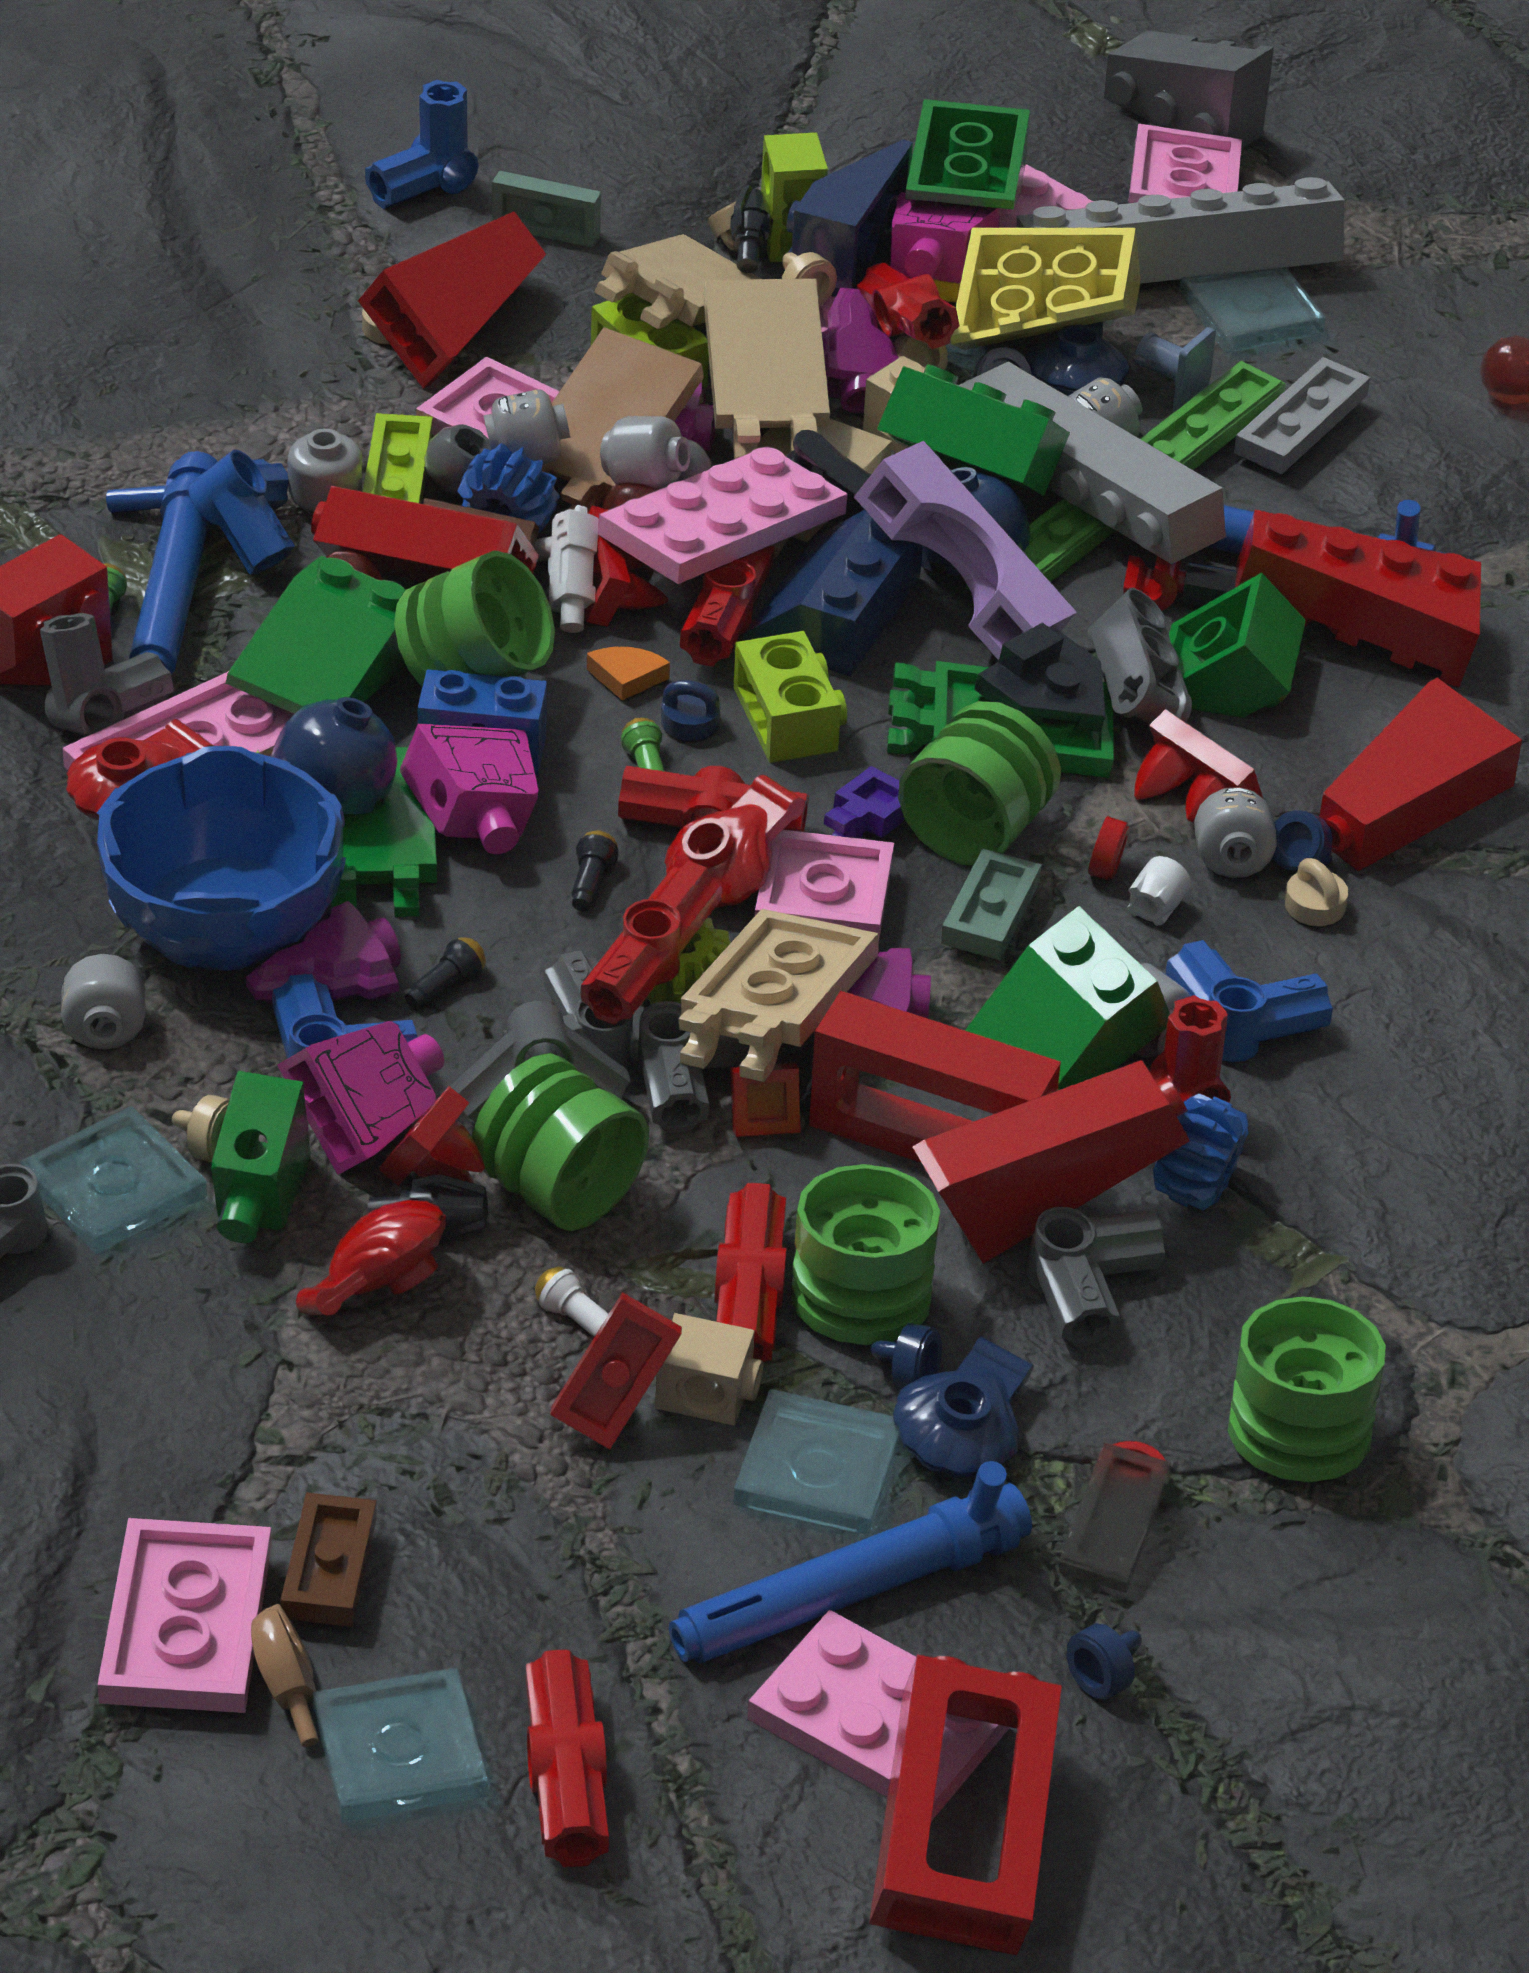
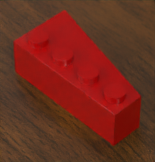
(1371, 589)

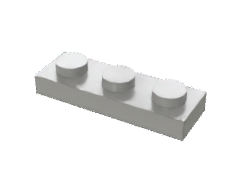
(1302, 415)

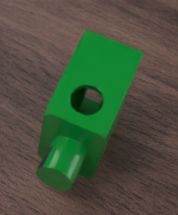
(254, 1178)

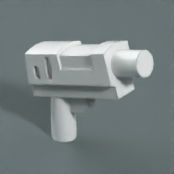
(570, 565)

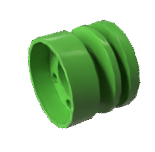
(476, 620)
(979, 782)
(560, 1141)
(864, 1253)
(1306, 1389)

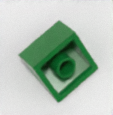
(1239, 649)

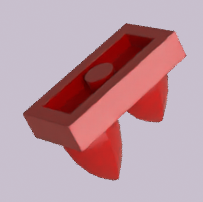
(616, 584)
(1184, 754)
(436, 1144)
(616, 1370)

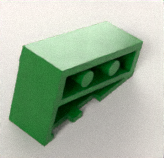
(975, 427)

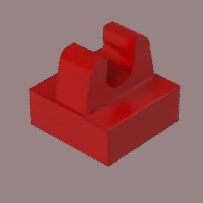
(766, 1105)

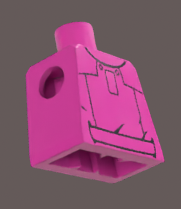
(935, 236)
(473, 782)
(364, 1088)

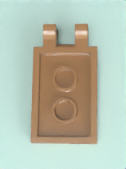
(609, 383)

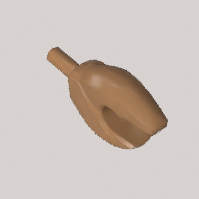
(285, 1668)

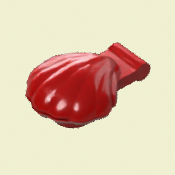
(121, 759)
(738, 840)
(380, 1250)

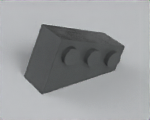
(1192, 84)

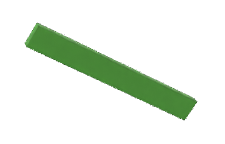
(1187, 435)

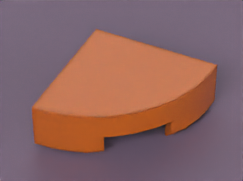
(627, 669)

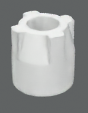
(1158, 889)

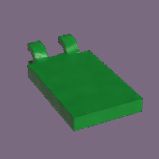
(952, 688)
(390, 847)

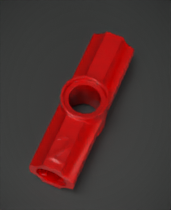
(909, 305)
(725, 607)
(682, 798)
(651, 942)
(752, 1264)
(566, 1758)

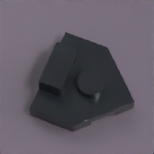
(1047, 678)

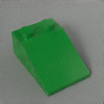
(969, 154)
(323, 639)
(1075, 1001)

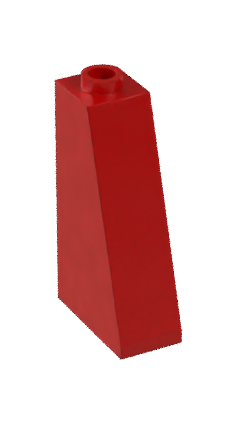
(448, 293)
(411, 536)
(1418, 775)
(1051, 1153)

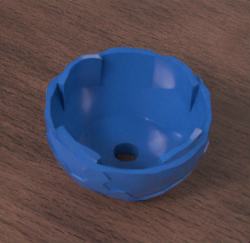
(221, 856)

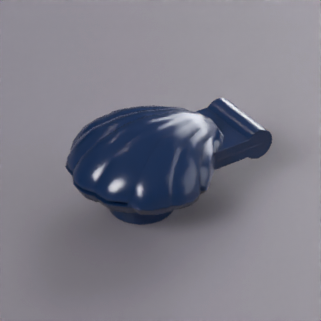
(1076, 358)
(964, 1415)

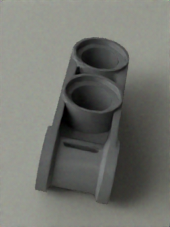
(1139, 659)

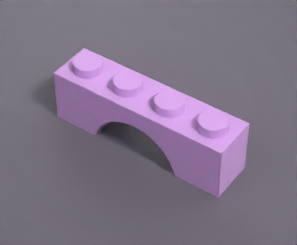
(925, 503)

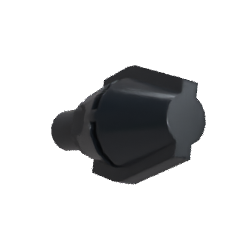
(750, 227)
(460, 1201)

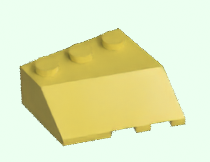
(1044, 280)

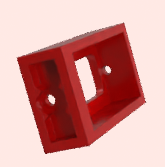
(918, 1054)
(946, 1906)

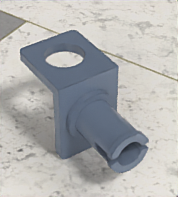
(1186, 365)

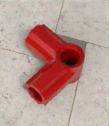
(1194, 1049)

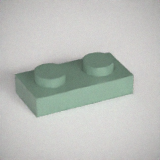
(549, 207)
(991, 904)

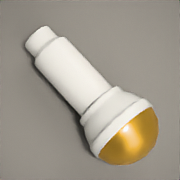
(562, 1293)

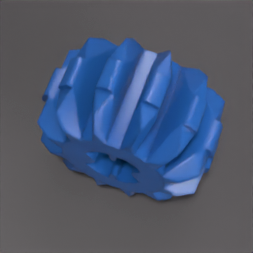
(509, 486)
(1205, 1164)

